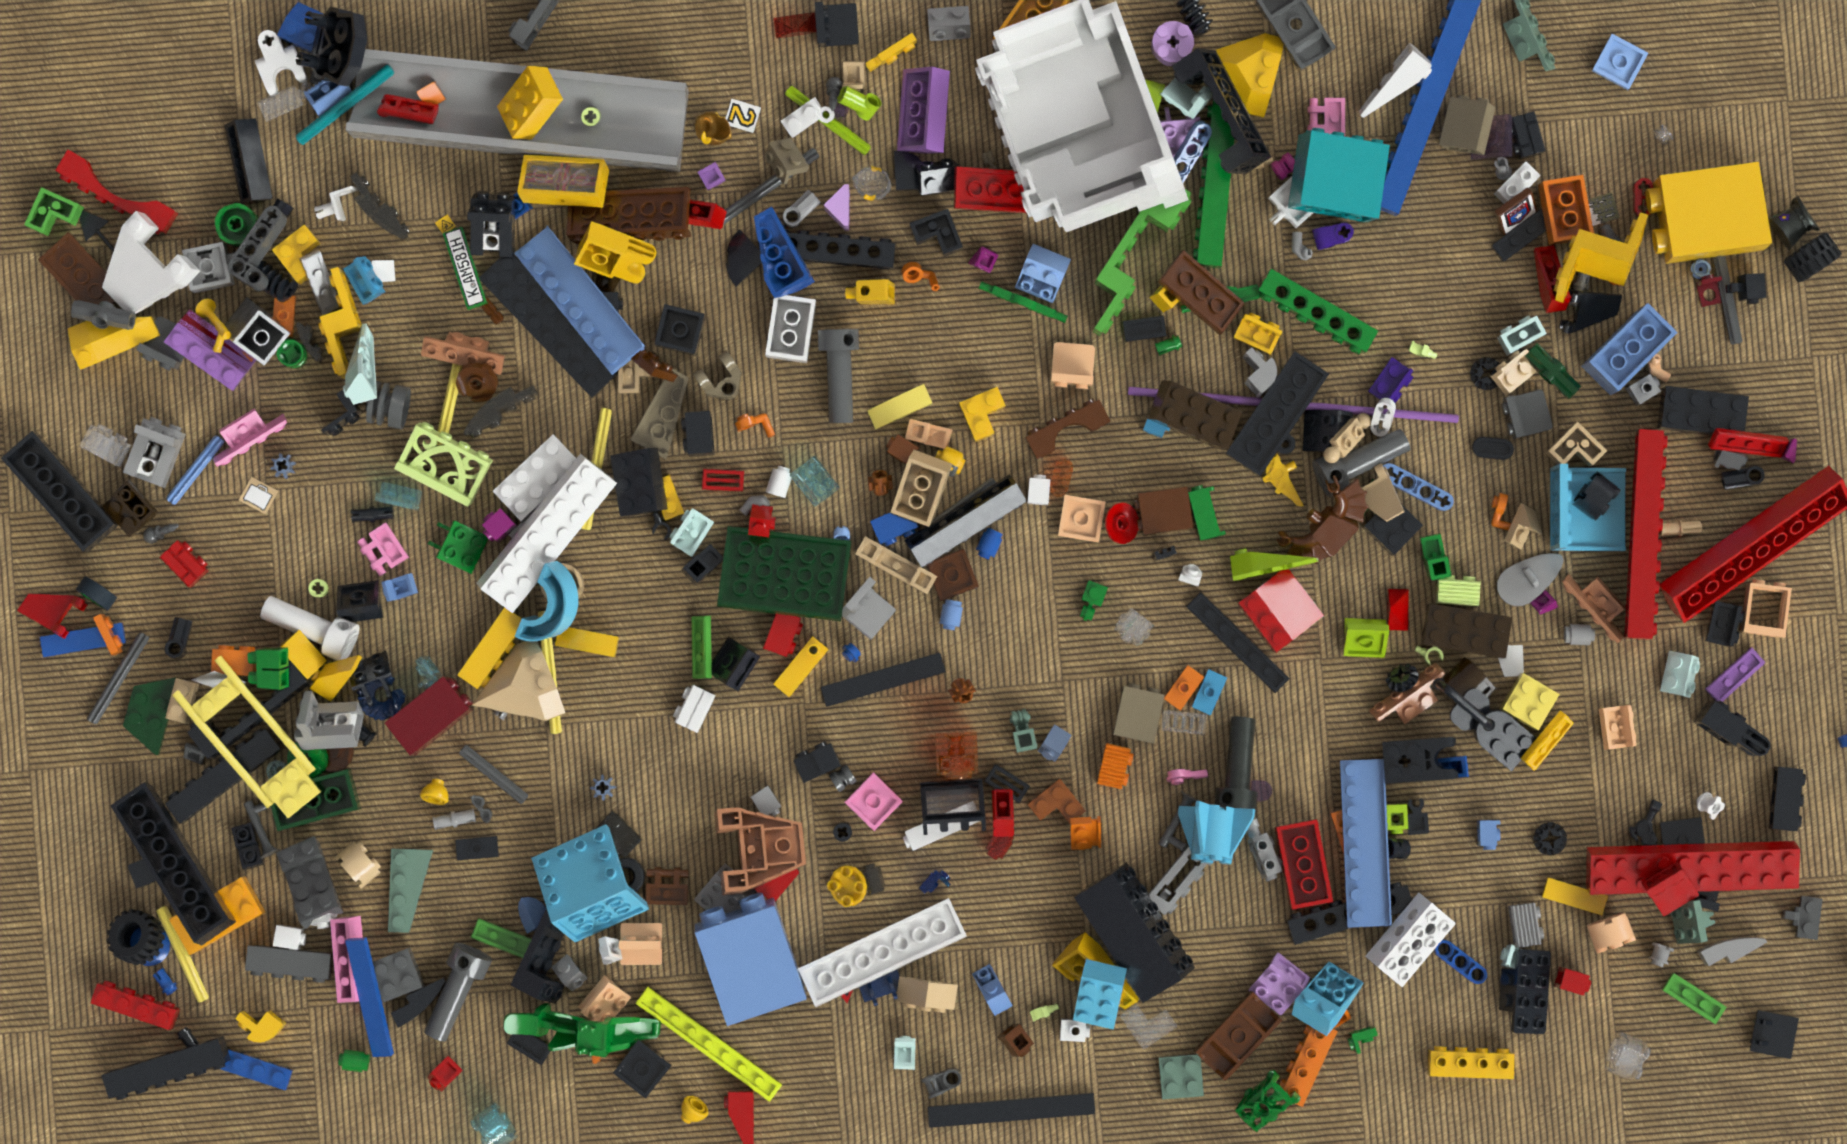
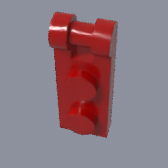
(408, 109)

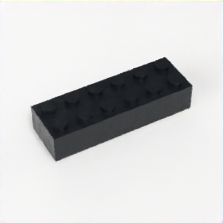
(59, 491)

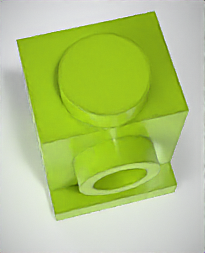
(1401, 811)

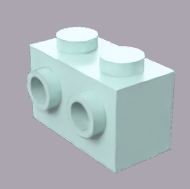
(1522, 335)

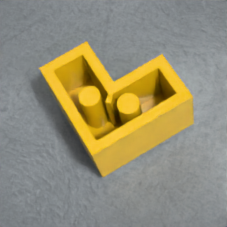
(295, 247)
(976, 411)

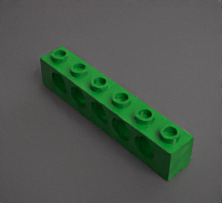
(1365, 333)

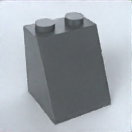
(256, 331)

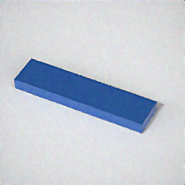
(77, 641)

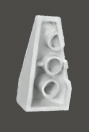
(1407, 71)

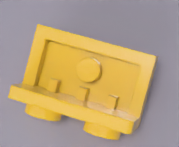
(1257, 333)

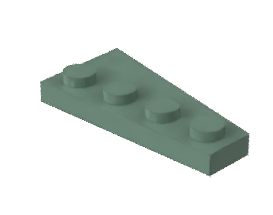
(406, 884)

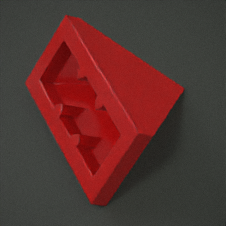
(1397, 609)

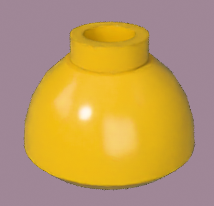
(435, 793)
(693, 1109)

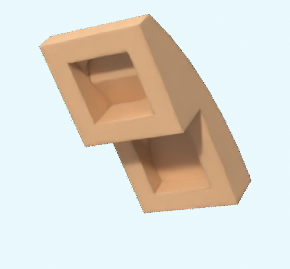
(928, 434)

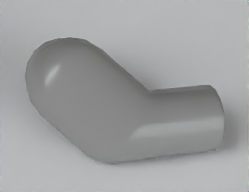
(1298, 248)
(756, 500)

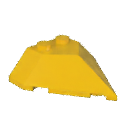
(1253, 69)

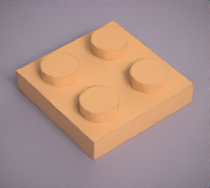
(1081, 518)

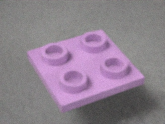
(1177, 131)

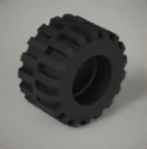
(1812, 257)
(122, 931)

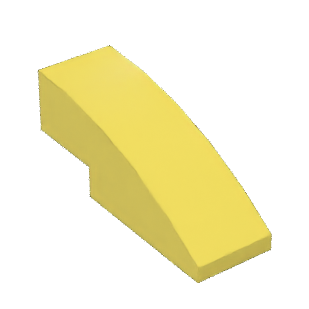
(900, 406)

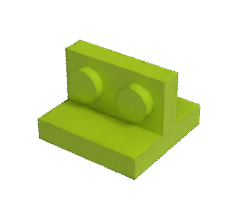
(1365, 637)

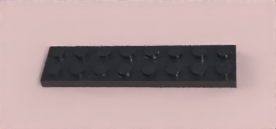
(543, 319)

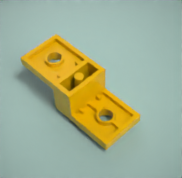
(340, 322)

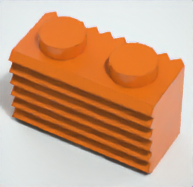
(1114, 766)

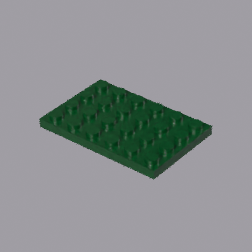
(784, 574)

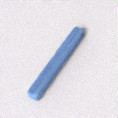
(195, 469)

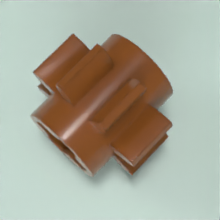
(880, 482)
(962, 690)

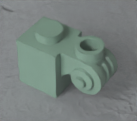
(1023, 737)

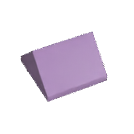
(838, 206)

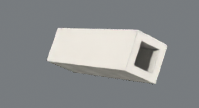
(915, 838)

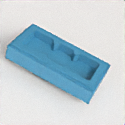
(1209, 692)

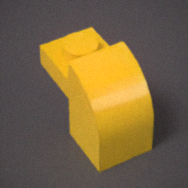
(263, 1030)

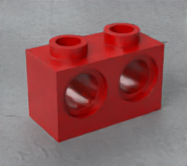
(1572, 981)

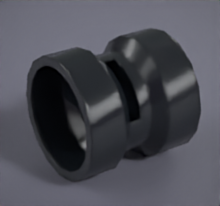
(1398, 848)

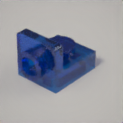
(931, 882)

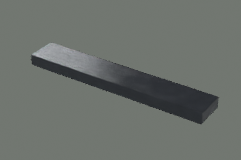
(1237, 642)
(883, 679)

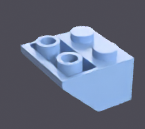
(1042, 273)

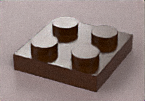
(653, 366)

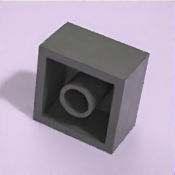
(397, 974)

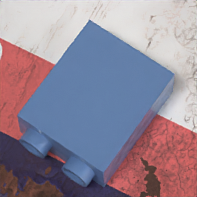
(749, 959)

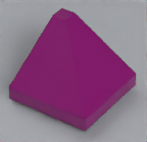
(984, 259)
(1790, 451)
(1544, 603)

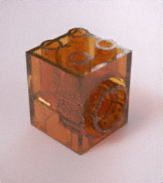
(956, 755)

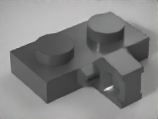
(1806, 917)

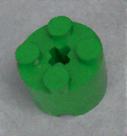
(228, 216)

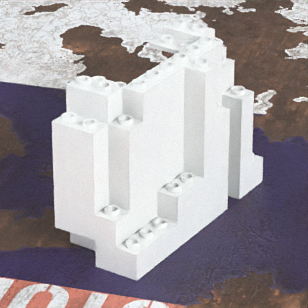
(1078, 117)

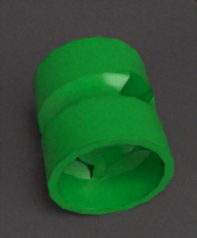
(292, 354)

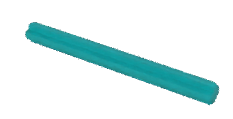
(345, 104)

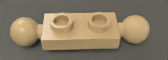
(1347, 438)

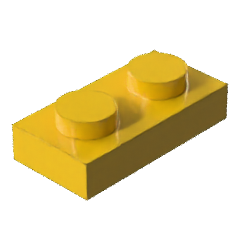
(673, 503)

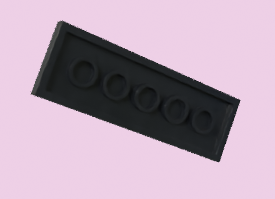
(1277, 414)

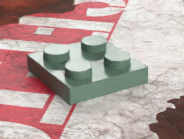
(1181, 1076)

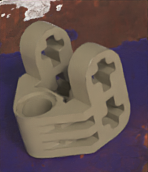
(717, 392)

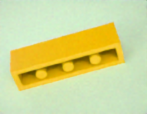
(491, 650)

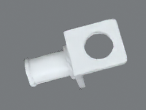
(335, 205)

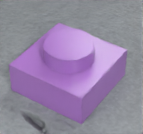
(711, 176)

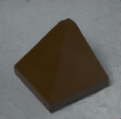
(606, 284)

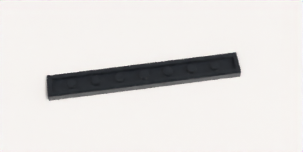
(1011, 1110)

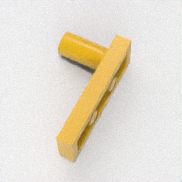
(801, 666)

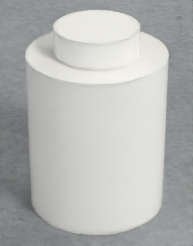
(779, 482)

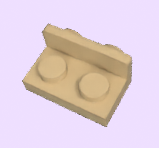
(1513, 373)

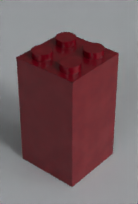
(429, 715)

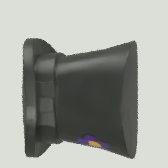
(1793, 223)

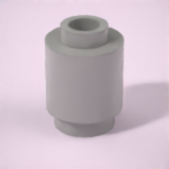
(1579, 634)

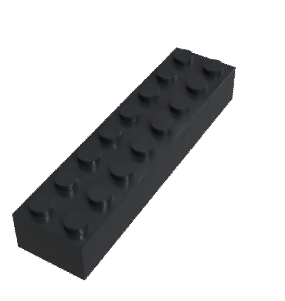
(173, 863)

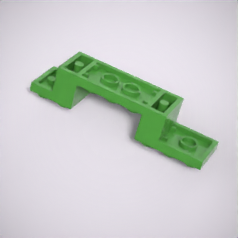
(1115, 281)

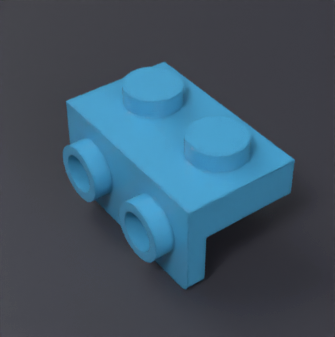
(364, 280)

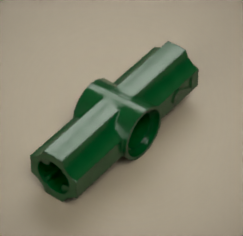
(1552, 371)

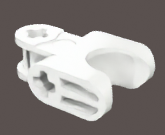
(275, 60)

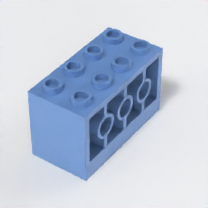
(1629, 349)

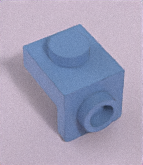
(399, 587)

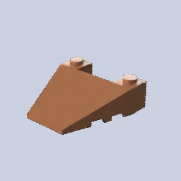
(766, 848)

